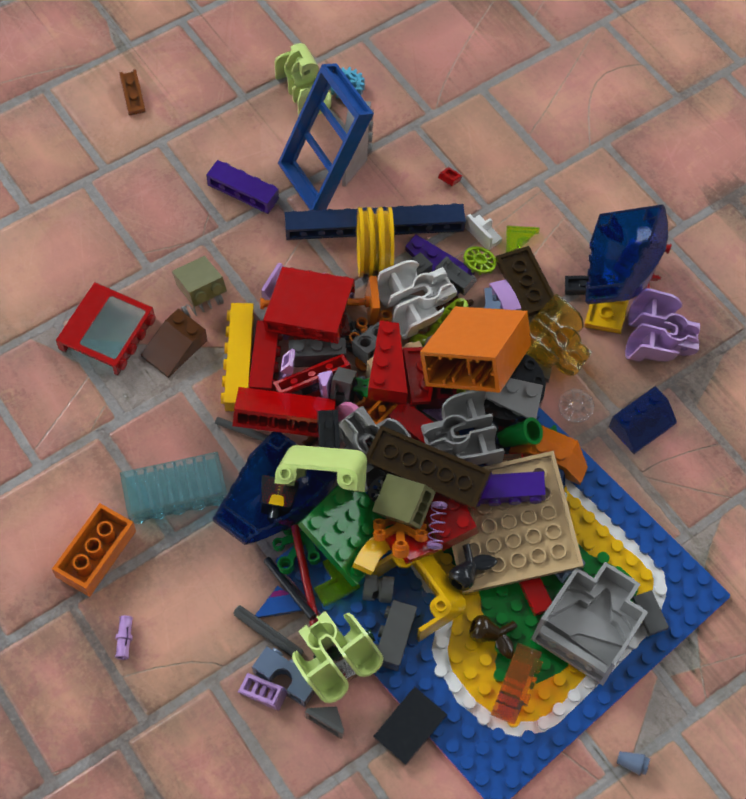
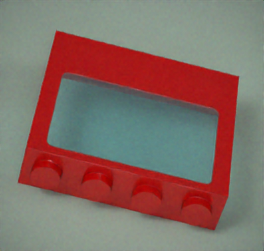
(107, 327)

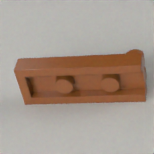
(132, 92)

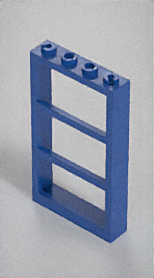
(328, 76)

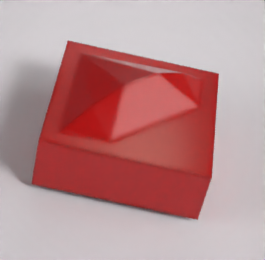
(450, 176)

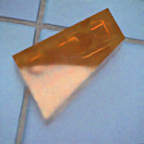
(517, 683)

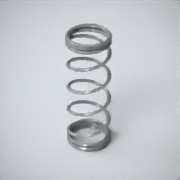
(219, 299)

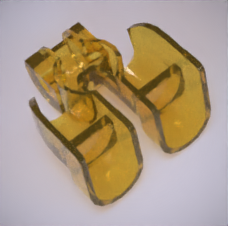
(557, 338)

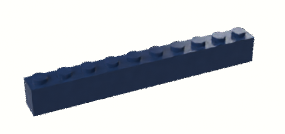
(343, 222)

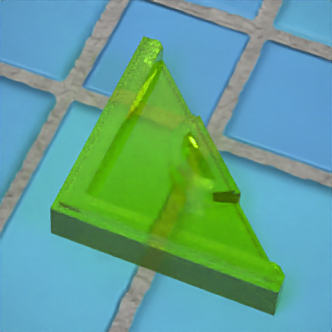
(518, 236)

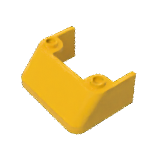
(448, 600)

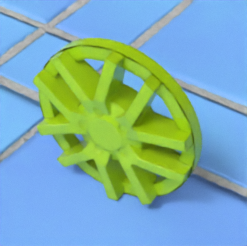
(479, 260)

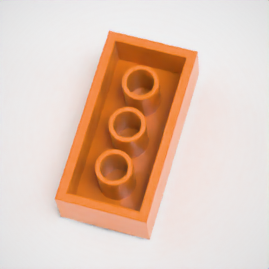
(94, 549)

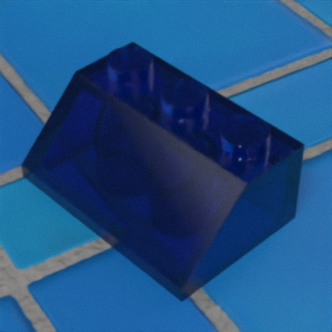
(643, 420)

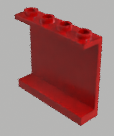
(308, 304)

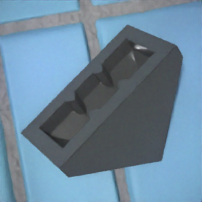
(326, 718)

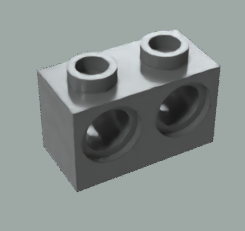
(364, 345)
(342, 386)

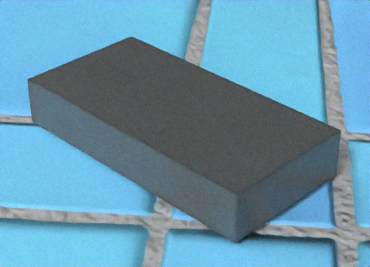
(654, 620)

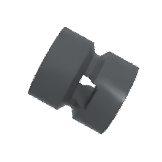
(378, 588)

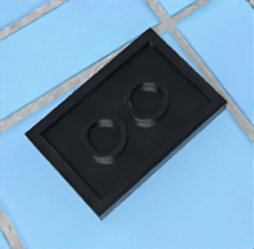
(410, 725)

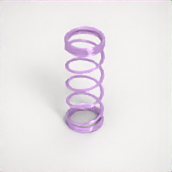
(439, 505)

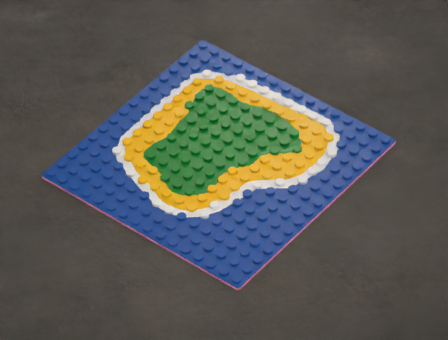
(468, 674)

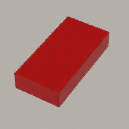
(536, 595)

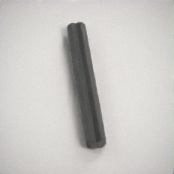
(266, 631)

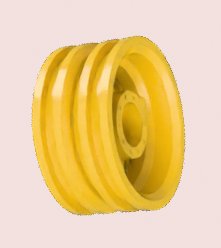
(374, 240)

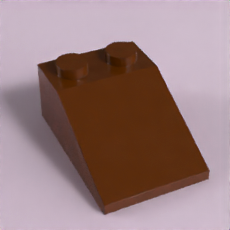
(174, 343)

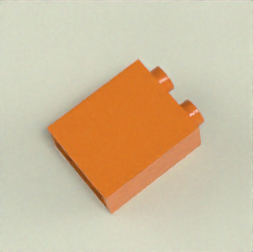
(476, 349)

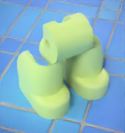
(301, 73)
(355, 647)

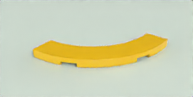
(372, 553)

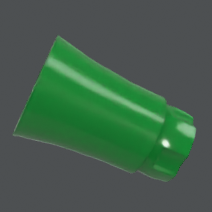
(522, 433)

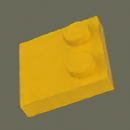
(607, 316)

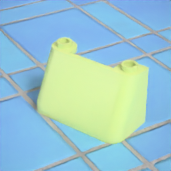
(349, 465)

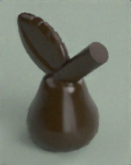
(484, 629)

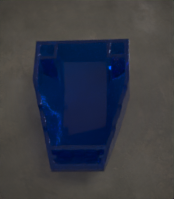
(630, 248)
(240, 509)

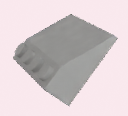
(361, 153)

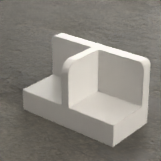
(483, 231)

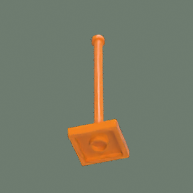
(370, 301)

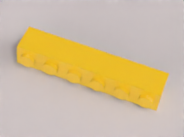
(238, 352)

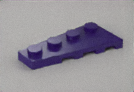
(432, 253)

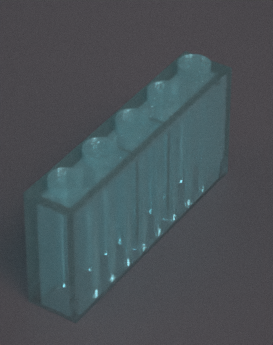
(173, 487)

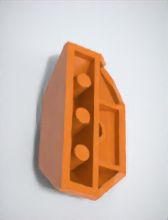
(566, 450)

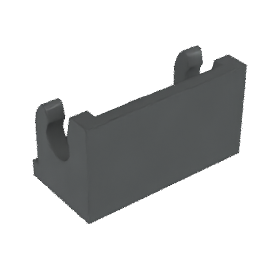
(459, 278)

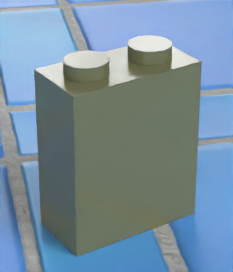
(199, 281)
(404, 501)

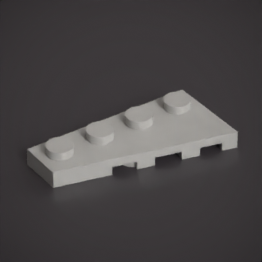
(518, 397)

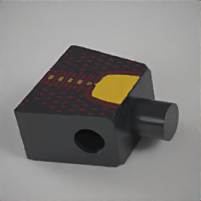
(276, 498)

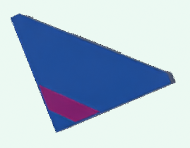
(278, 604)

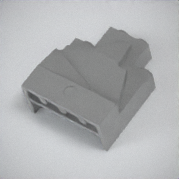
(591, 621)

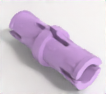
(124, 637)

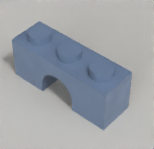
(272, 664)

